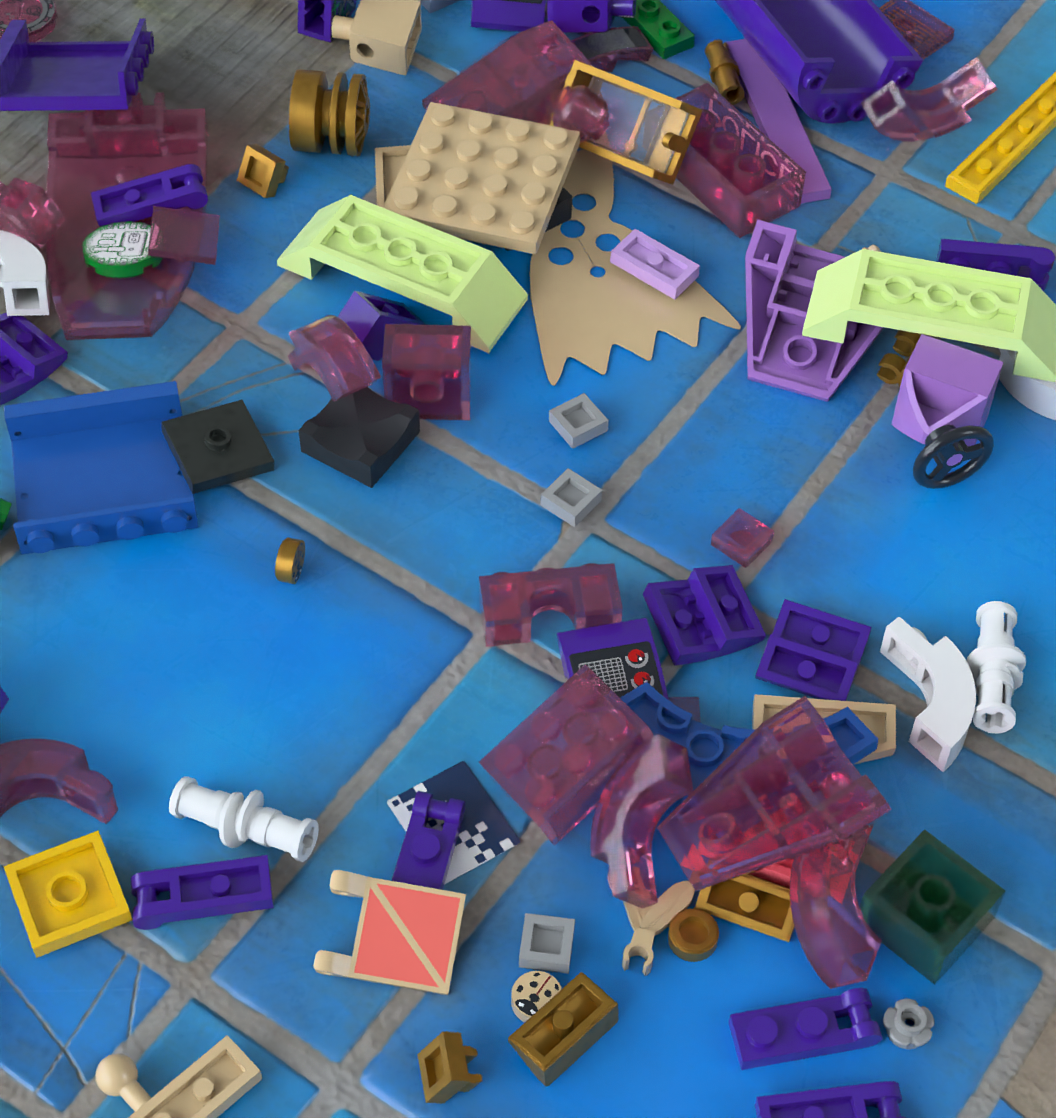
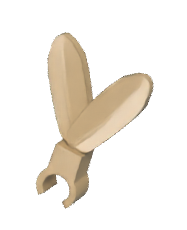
(653, 920)

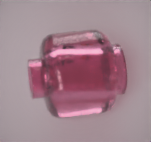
(581, 111)

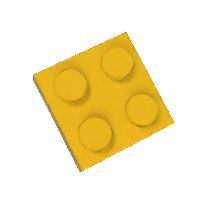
(67, 893)

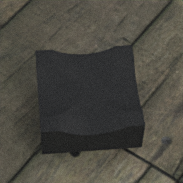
(360, 434)

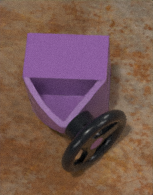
(945, 407)

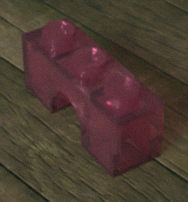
(28, 212)
(582, 593)

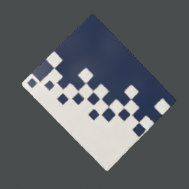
(483, 827)

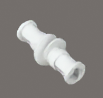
(996, 667)
(243, 819)

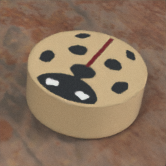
(532, 992)

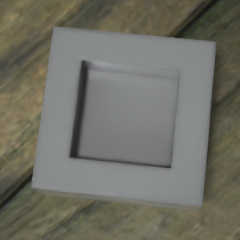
(578, 420)
(571, 497)
(546, 943)

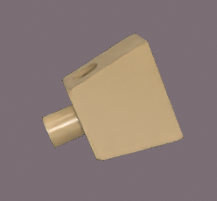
(382, 33)

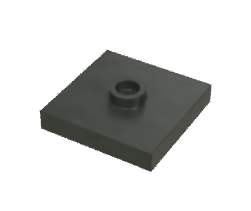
(217, 446)

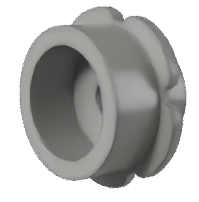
(903, 1035)

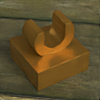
(262, 171)
(445, 1067)

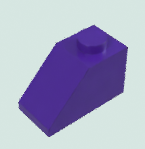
(368, 316)

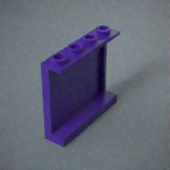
(71, 73)

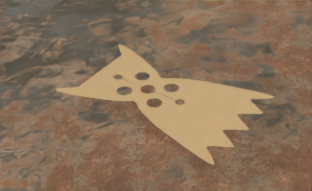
(589, 314)

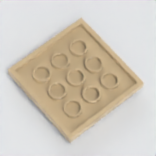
(484, 176)

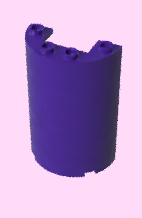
(826, 51)

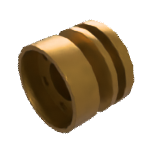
(327, 112)

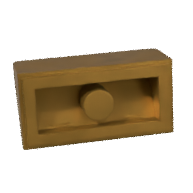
(751, 904)
(564, 1028)

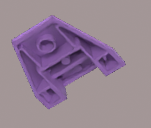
(777, 302)

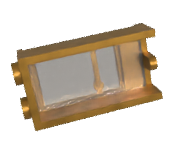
(645, 126)

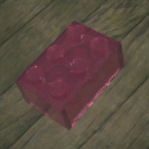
(566, 753)

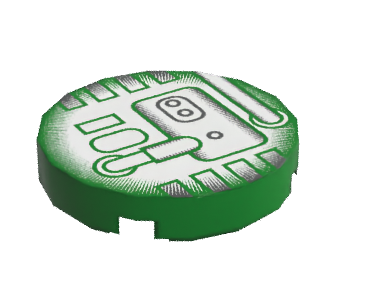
(119, 249)

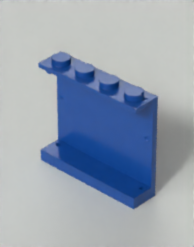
(97, 468)

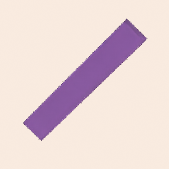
(778, 117)

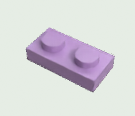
(655, 264)

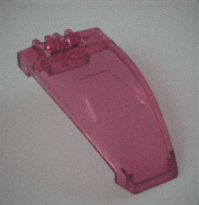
(101, 151)

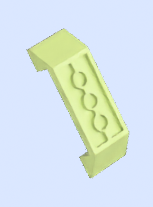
(410, 262)
(937, 302)

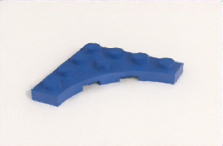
(711, 746)

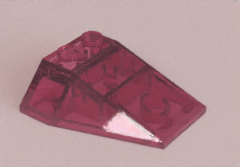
(514, 76)
(772, 801)

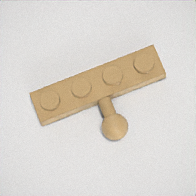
(198, 1092)

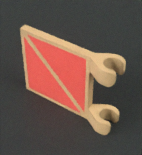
(402, 934)

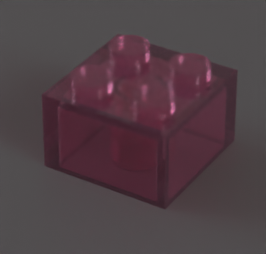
(429, 369)

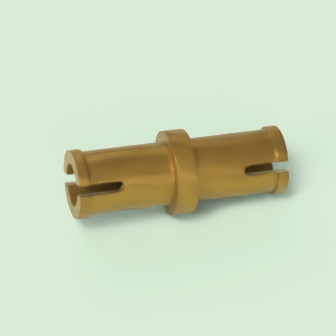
(724, 71)

